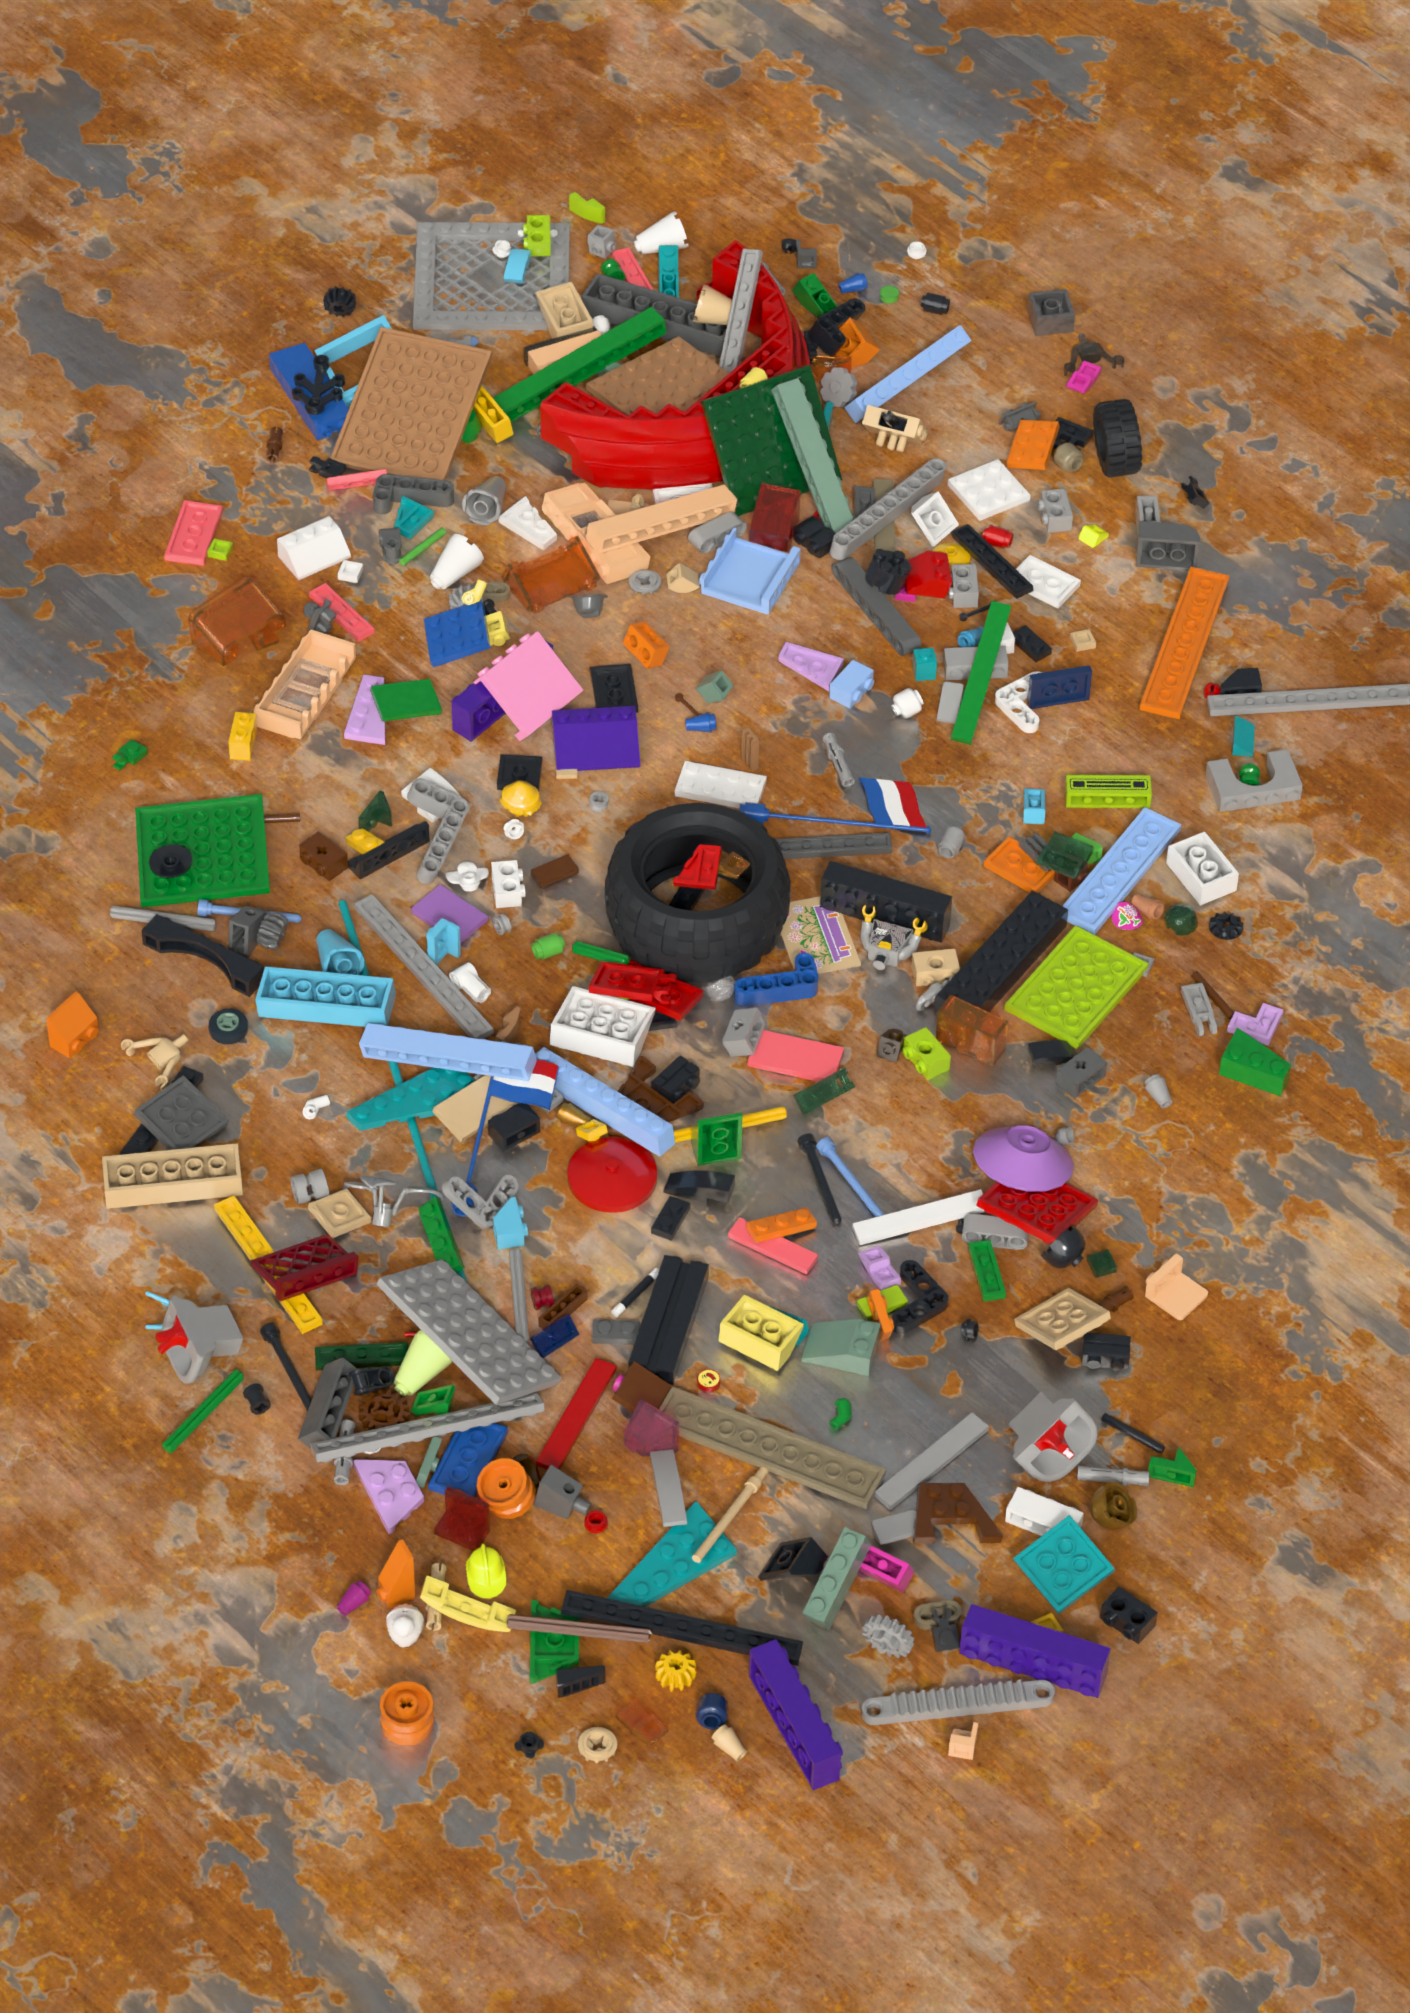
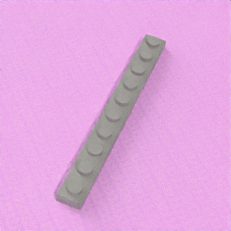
(1308, 700)
(423, 968)
(427, 1427)

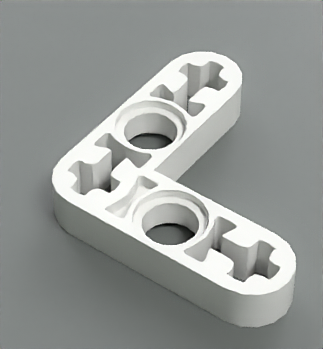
(1015, 700)

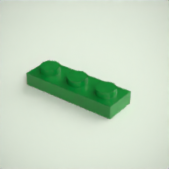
(986, 1270)

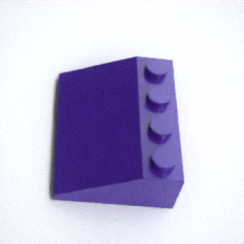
(596, 738)

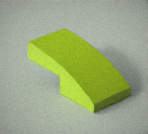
(588, 209)

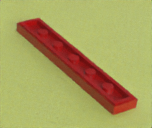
(576, 1414)

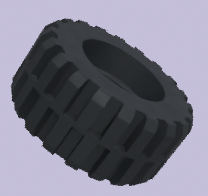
(1117, 438)

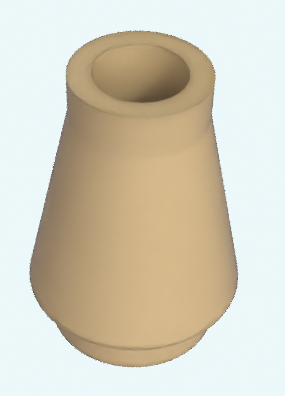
(727, 1740)

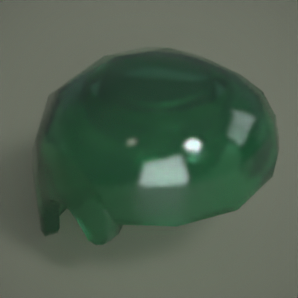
(1181, 919)

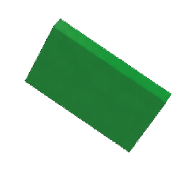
(405, 700)

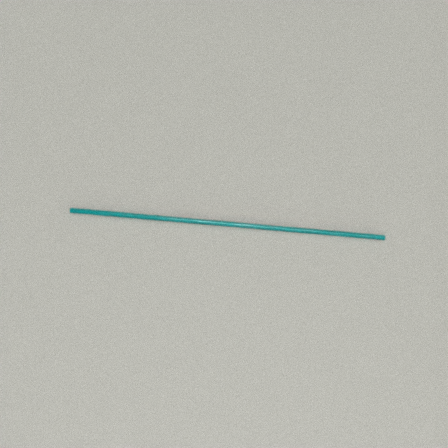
(397, 1077)

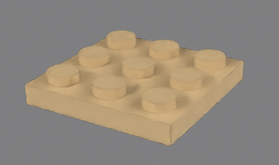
(1062, 1319)

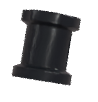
(256, 1398)

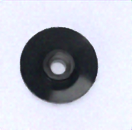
(170, 861)

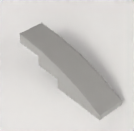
(668, 1488)

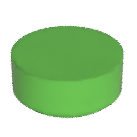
(889, 294)

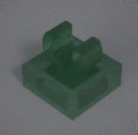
(1102, 1263)

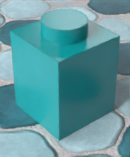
(924, 664)

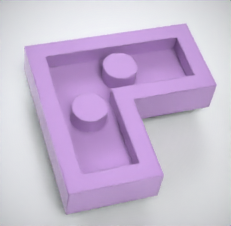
(1260, 1028)

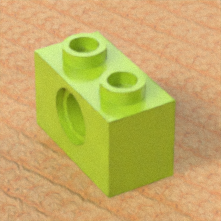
(926, 1053)

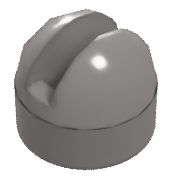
(1065, 1136)

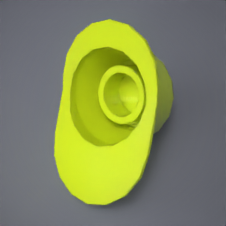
(486, 1572)

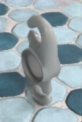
(930, 995)

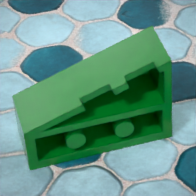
(1254, 1064)

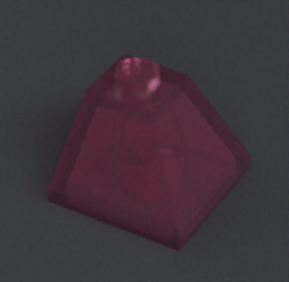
(651, 1430)

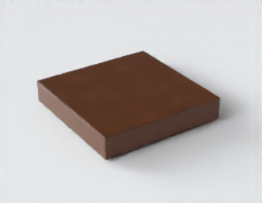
(639, 1385)

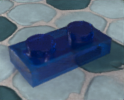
(554, 1336)

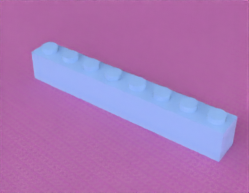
(908, 373)
(448, 1052)
(610, 1106)

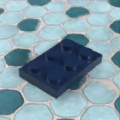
(1059, 687)

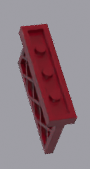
(309, 1276)

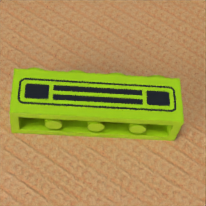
(1108, 791)

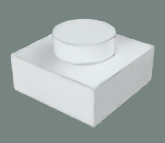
(350, 571)

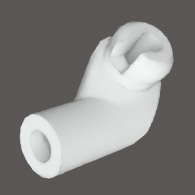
(312, 1106)

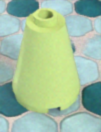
(420, 1365)

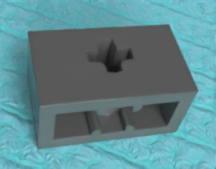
(1081, 1072)

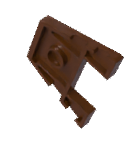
(647, 1097)
(950, 1505)

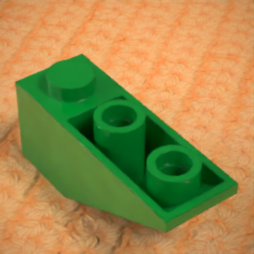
(813, 295)

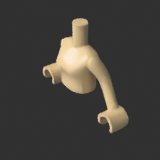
(162, 1055)

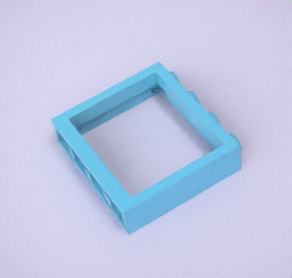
(348, 344)

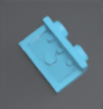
(443, 939)

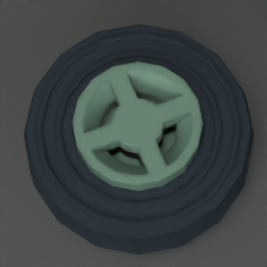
(228, 1026)

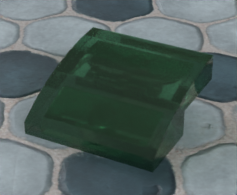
(1065, 855)

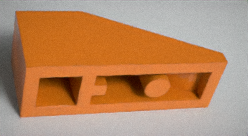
(397, 1577)

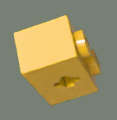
(242, 736)

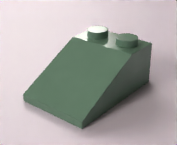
(843, 1345)

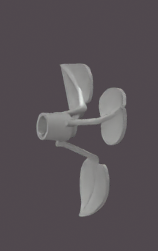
(383, 1211)

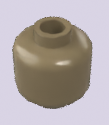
(1068, 457)

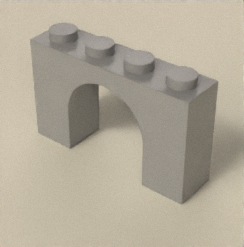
(1233, 794)

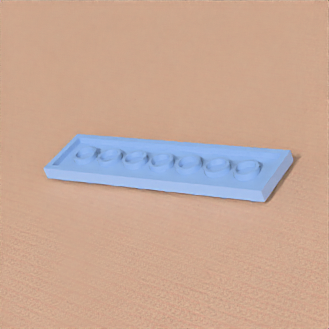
(1120, 870)

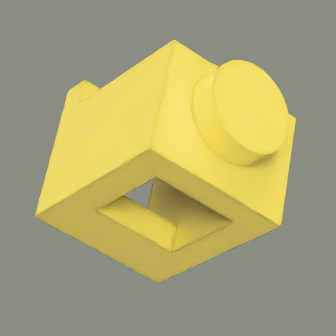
(497, 631)

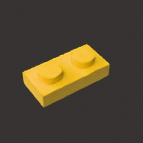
(363, 841)

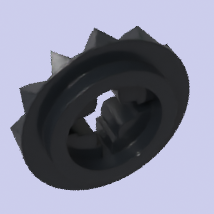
(1231, 931)

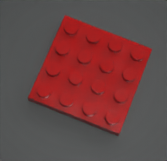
(1038, 1212)

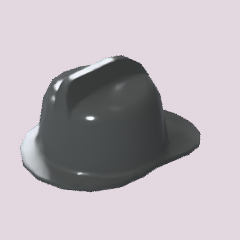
(589, 605)

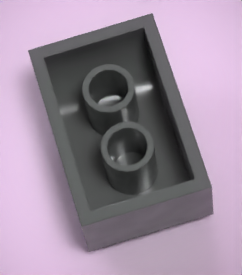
(1167, 546)

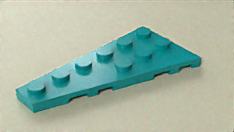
(409, 1099)

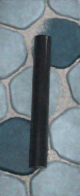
(1133, 1433)

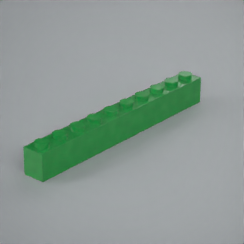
(582, 363)

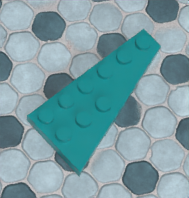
(671, 1562)

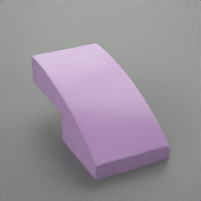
(879, 1268)

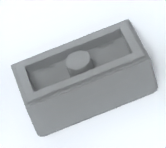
(894, 1527)

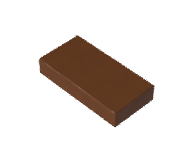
(554, 871)

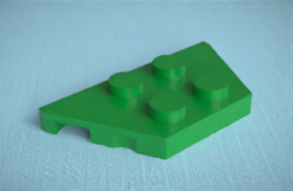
(551, 1650)

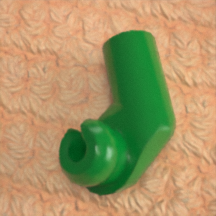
(844, 1413)

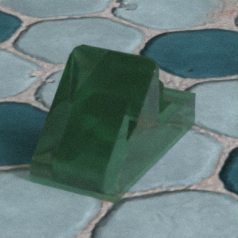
(375, 812)

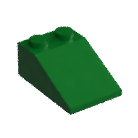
(717, 1139)

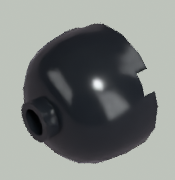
(1066, 1249)

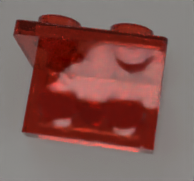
(465, 1519)

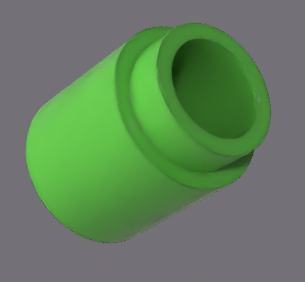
(548, 946)

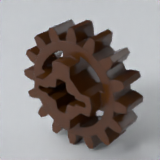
(383, 1410)

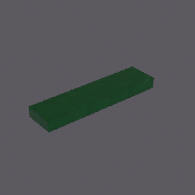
(363, 1355)

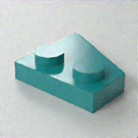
(412, 517)

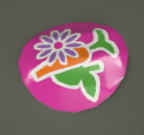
(1126, 916)

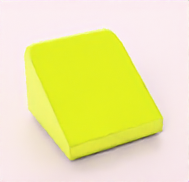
(1092, 535)

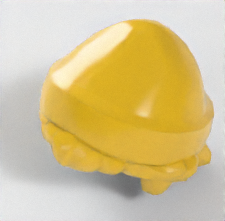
(520, 798)

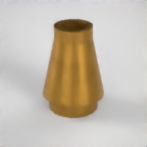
(572, 1116)

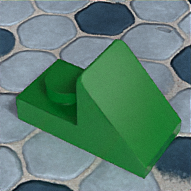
(434, 1400)
(1178, 1471)

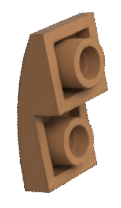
(511, 1026)

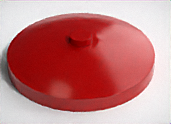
(612, 1174)

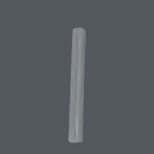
(146, 916)
(518, 1290)

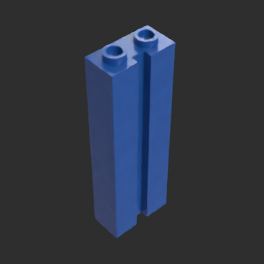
(297, 360)

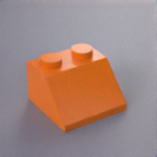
(858, 343)
(71, 1026)

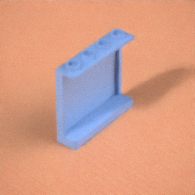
(749, 573)

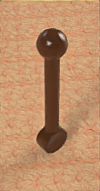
(679, 698)

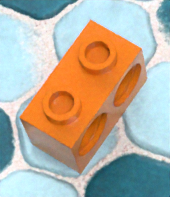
(646, 644)

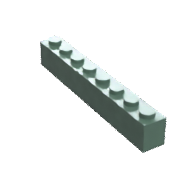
(812, 454)

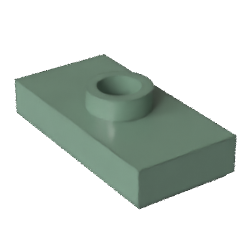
(430, 1461)

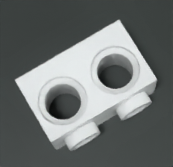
(506, 884)

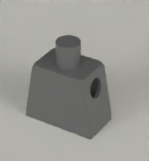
(244, 930)
(560, 1494)

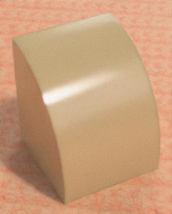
(682, 579)

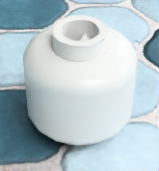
(907, 703)

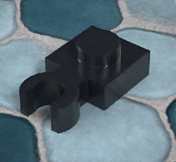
(811, 346)
(945, 1635)

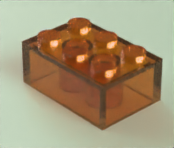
(971, 1030)

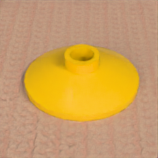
(956, 554)

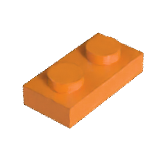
(878, 1311)

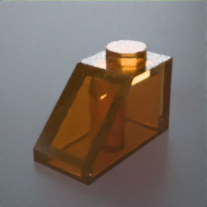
(825, 364)

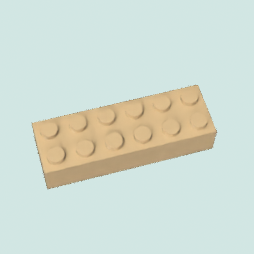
(172, 1176)

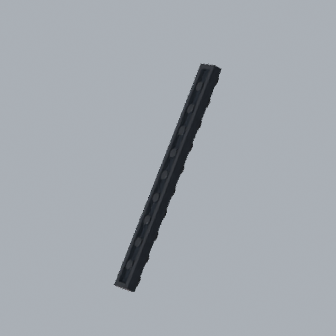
(673, 1625)

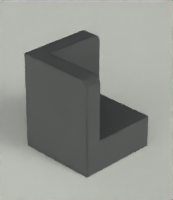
(805, 257)

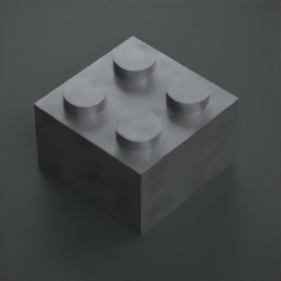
(1051, 312)

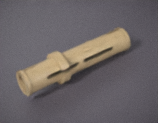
(433, 1615)

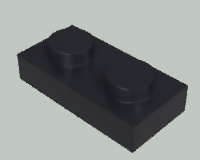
(1031, 644)
(670, 1218)

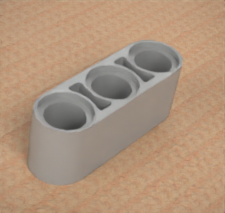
(712, 534)
(1002, 1234)

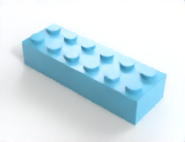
(325, 997)

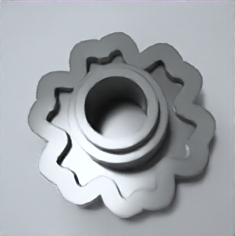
(838, 387)

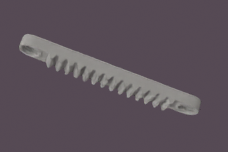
(957, 1702)

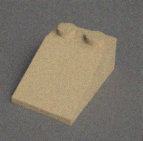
(563, 310)

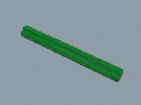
(202, 1411)

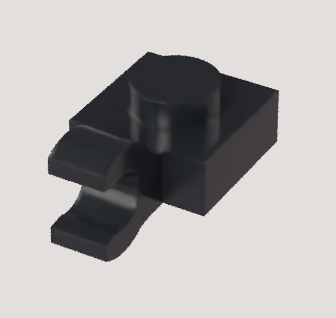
(327, 468)
(1196, 495)

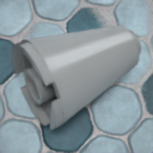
(485, 501)

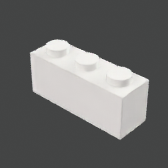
(1037, 1512)

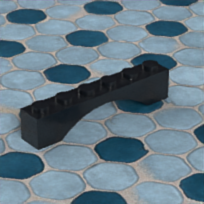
(169, 937)

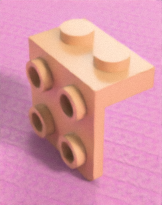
(1173, 1289)

